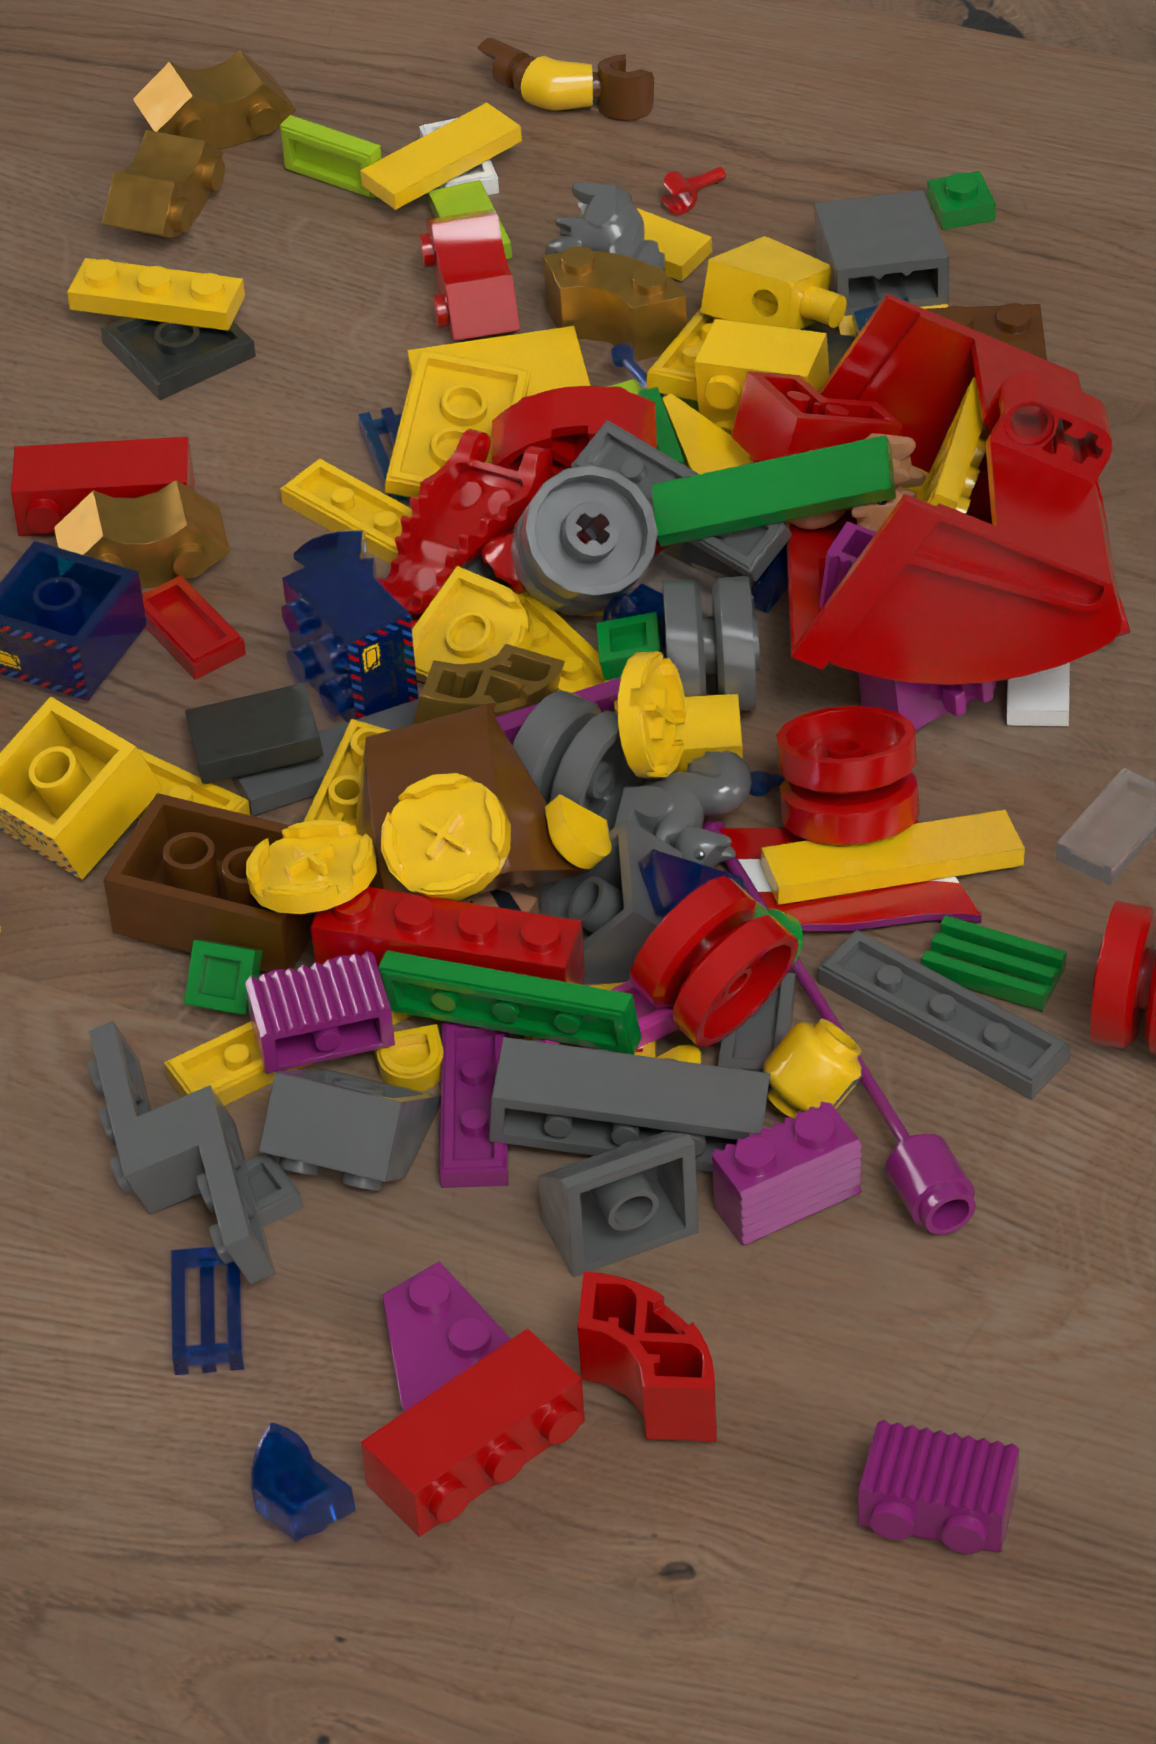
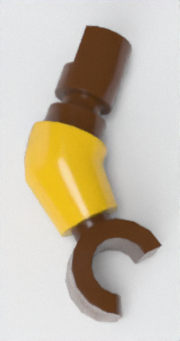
(572, 85)

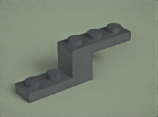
(178, 1152)

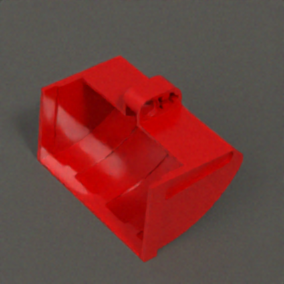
(981, 591)

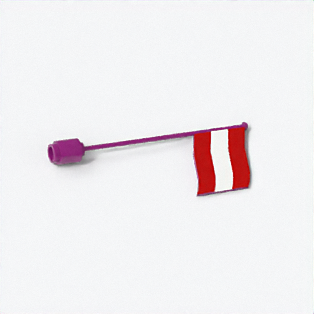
(923, 1164)

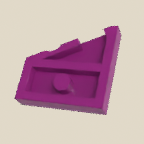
(435, 1332)

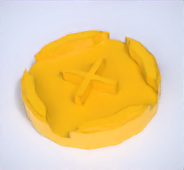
(648, 711)
(446, 837)
(311, 867)

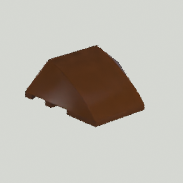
(474, 747)

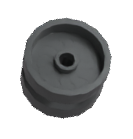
(603, 511)
(715, 644)
(576, 753)

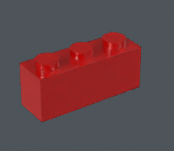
(57, 477)
(473, 1432)

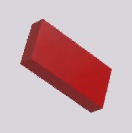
(190, 628)

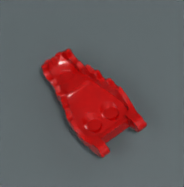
(457, 515)

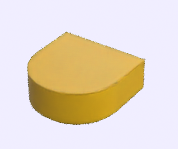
(577, 832)
(413, 1060)

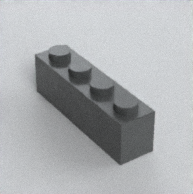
(606, 1098)

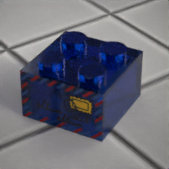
(67, 619)
(348, 638)

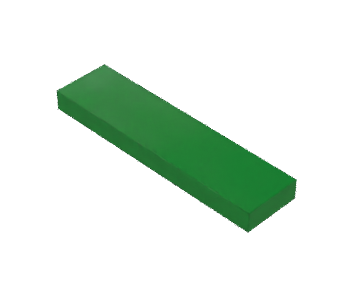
(774, 490)
(511, 1002)

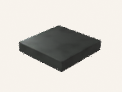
(175, 355)
(254, 733)

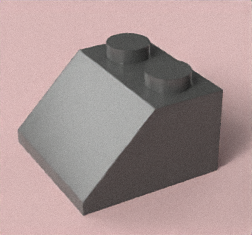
(610, 904)
(346, 1125)
(621, 1201)

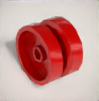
(848, 775)
(713, 961)
(1125, 978)

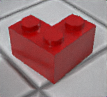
(789, 417)

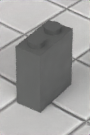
(883, 248)

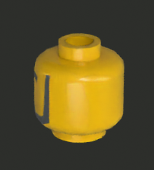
(812, 1067)

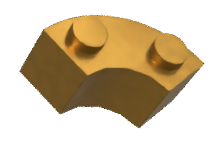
(215, 104)
(164, 185)
(614, 299)
(152, 534)
(503, 683)

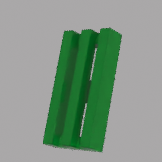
(997, 955)

